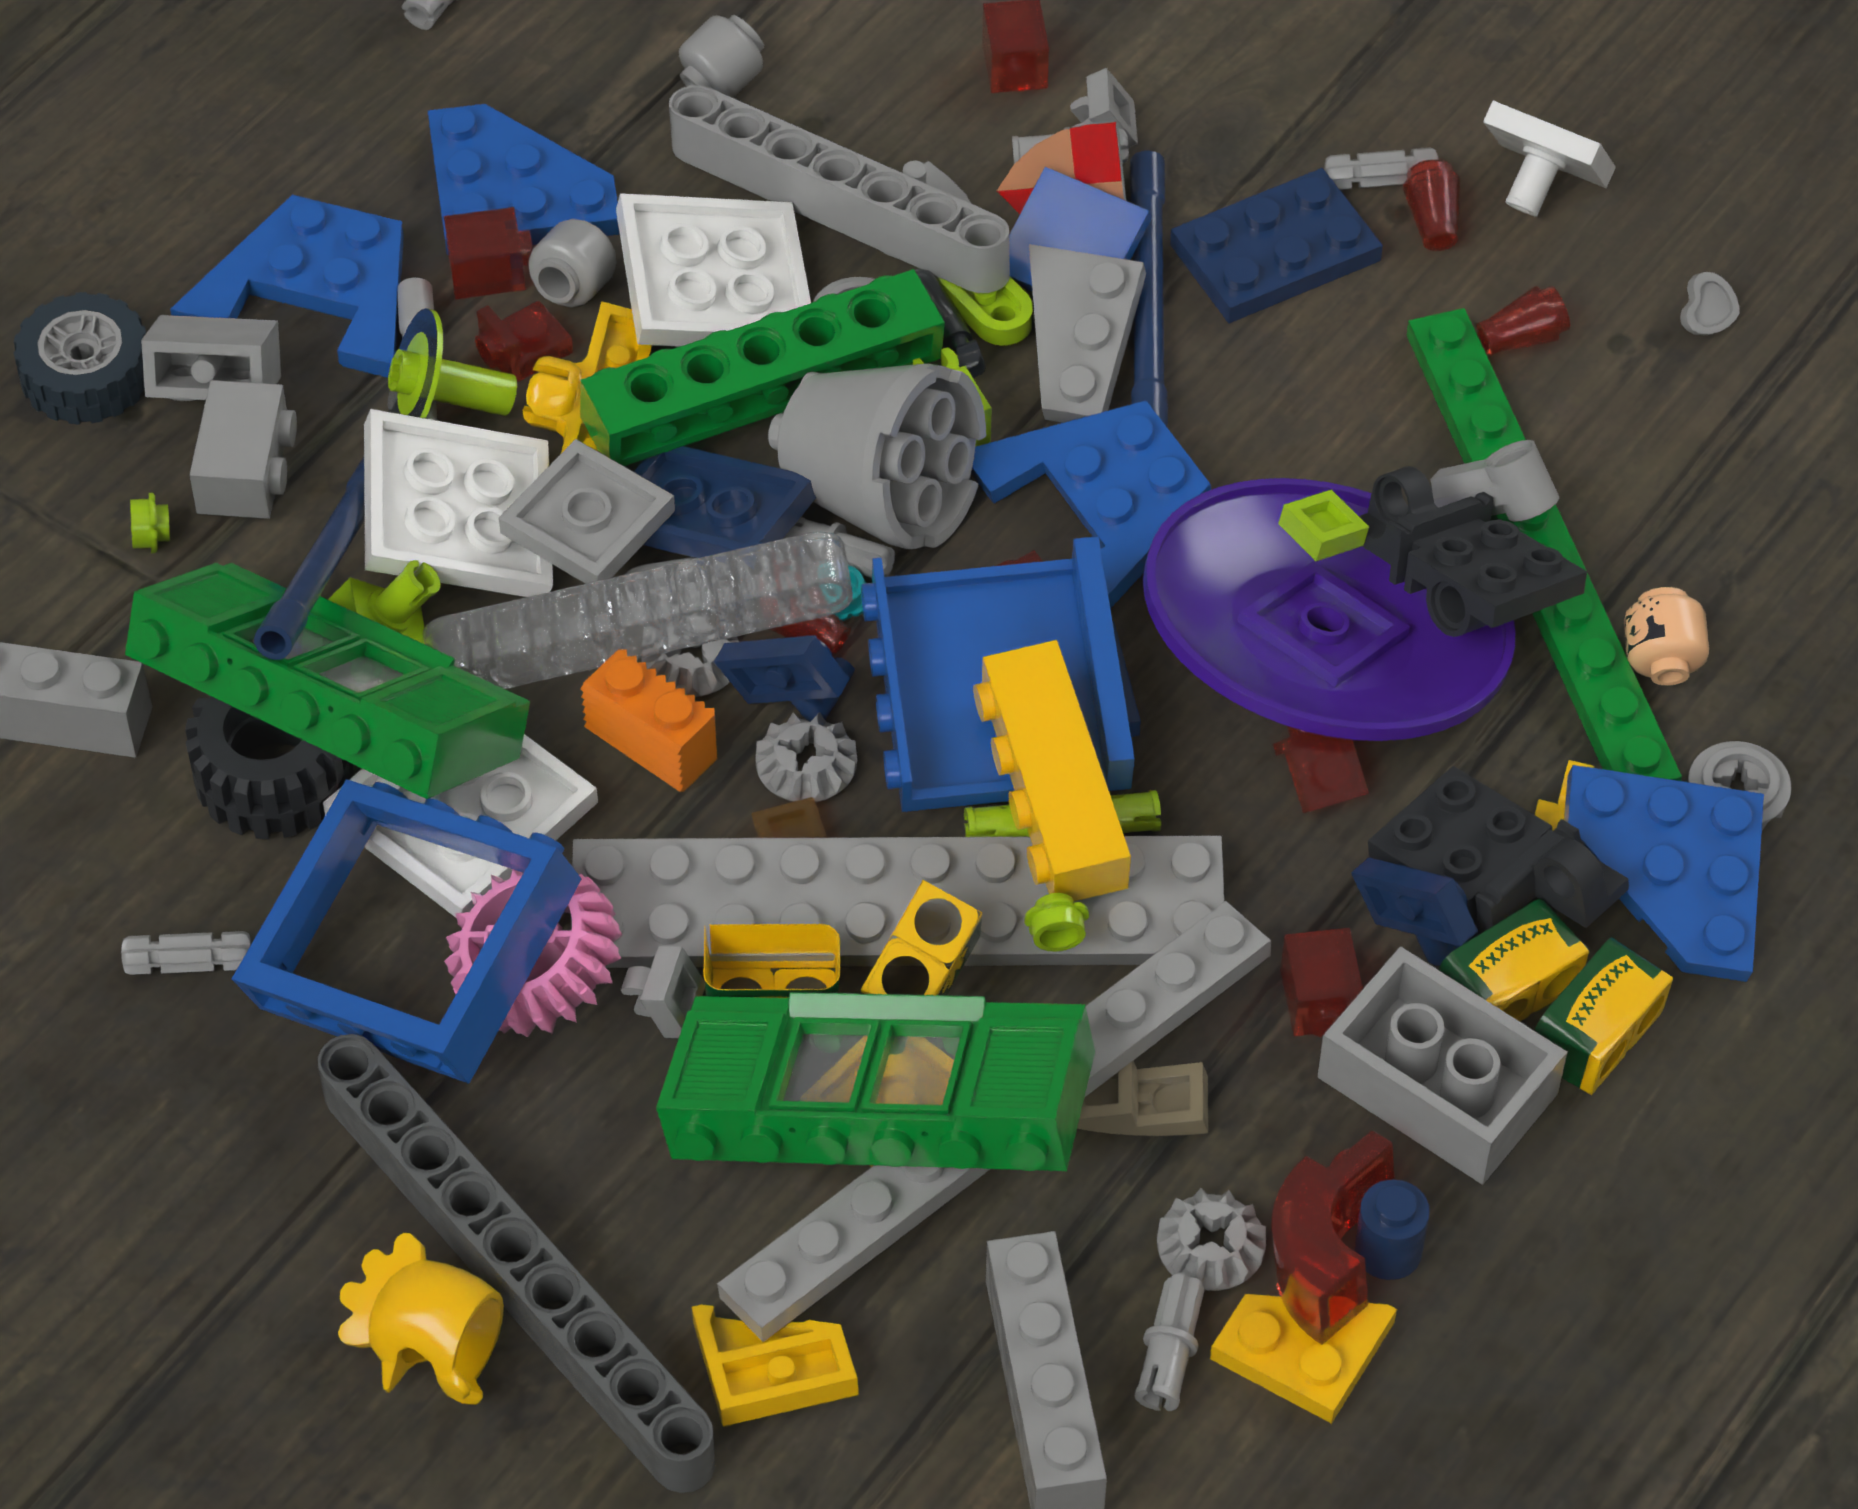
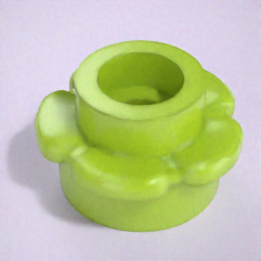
(149, 523)
(1057, 922)

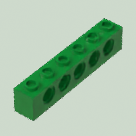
(756, 368)

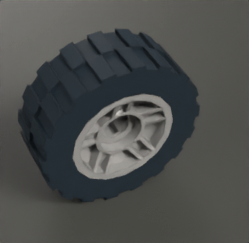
(81, 357)

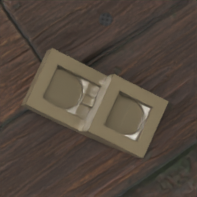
(1149, 1102)

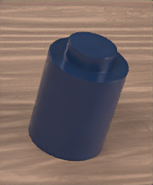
(1392, 1229)

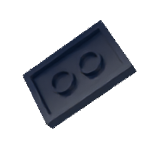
(1275, 245)
(723, 501)

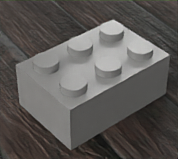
(1441, 1064)

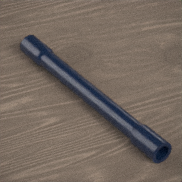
(1148, 192)
(290, 613)

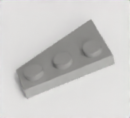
(1081, 327)

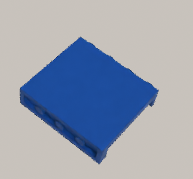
(932, 654)

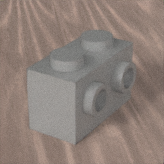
(190, 351)
(242, 449)

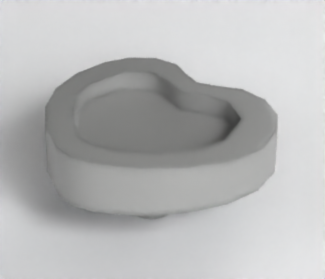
(1710, 305)

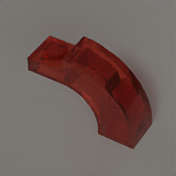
(1315, 1207)

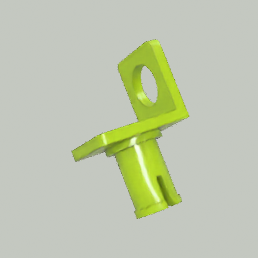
(397, 604)

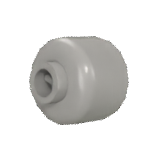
(722, 55)
(572, 263)

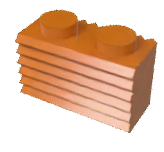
(650, 720)

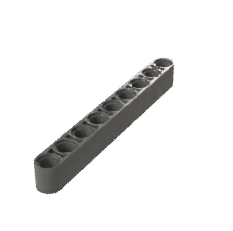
(523, 1284)

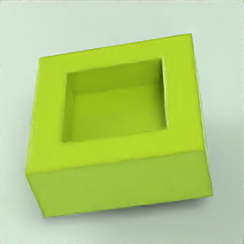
(1323, 525)

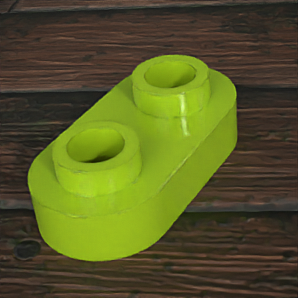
(996, 316)

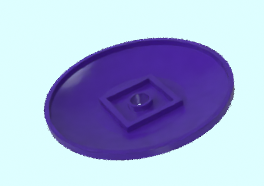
(1250, 612)

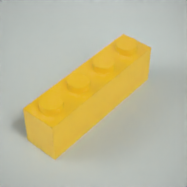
(1053, 772)

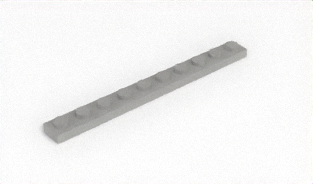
(893, 1200)

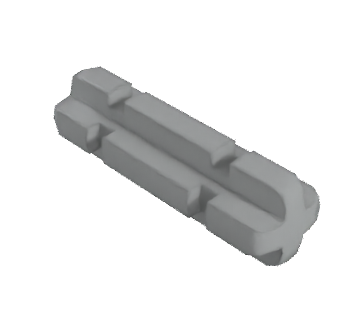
(1374, 168)
(184, 952)

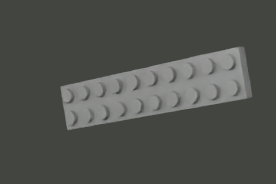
(863, 885)

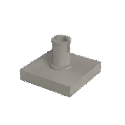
(586, 514)

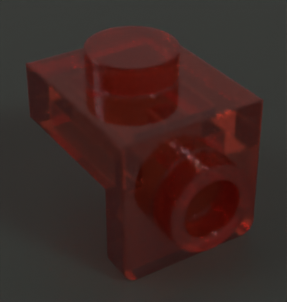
(1322, 768)

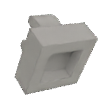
(1106, 103)
(665, 989)

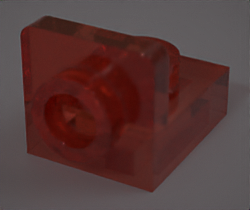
(520, 339)

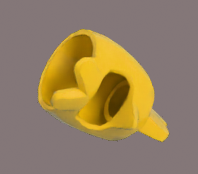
(422, 1313)

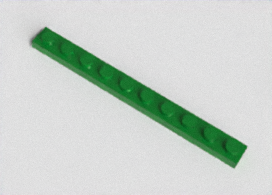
(1577, 628)

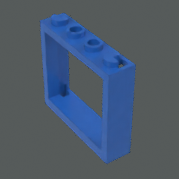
(493, 980)

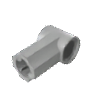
(1510, 475)

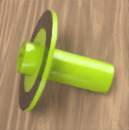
(421, 375)

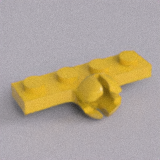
(555, 390)

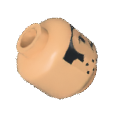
(1666, 635)

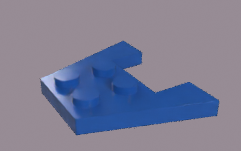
(321, 262)
(1113, 470)

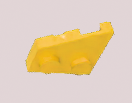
(1279, 1356)
(787, 1372)

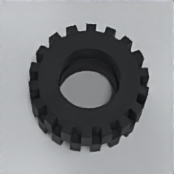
(255, 792)

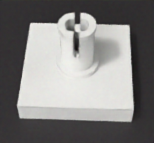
(1546, 151)

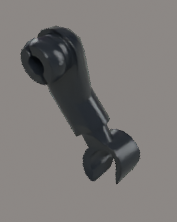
(956, 332)

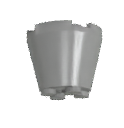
(886, 448)

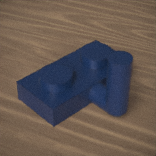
(786, 671)
(1417, 904)

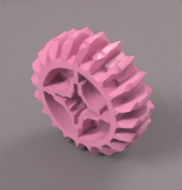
(565, 969)

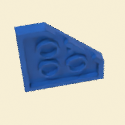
(499, 164)
(1686, 860)

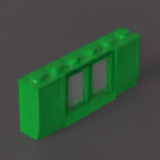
(340, 688)
(878, 1081)

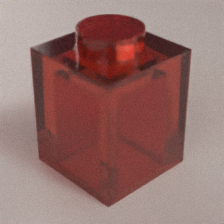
(1015, 46)
(487, 252)
(1319, 978)

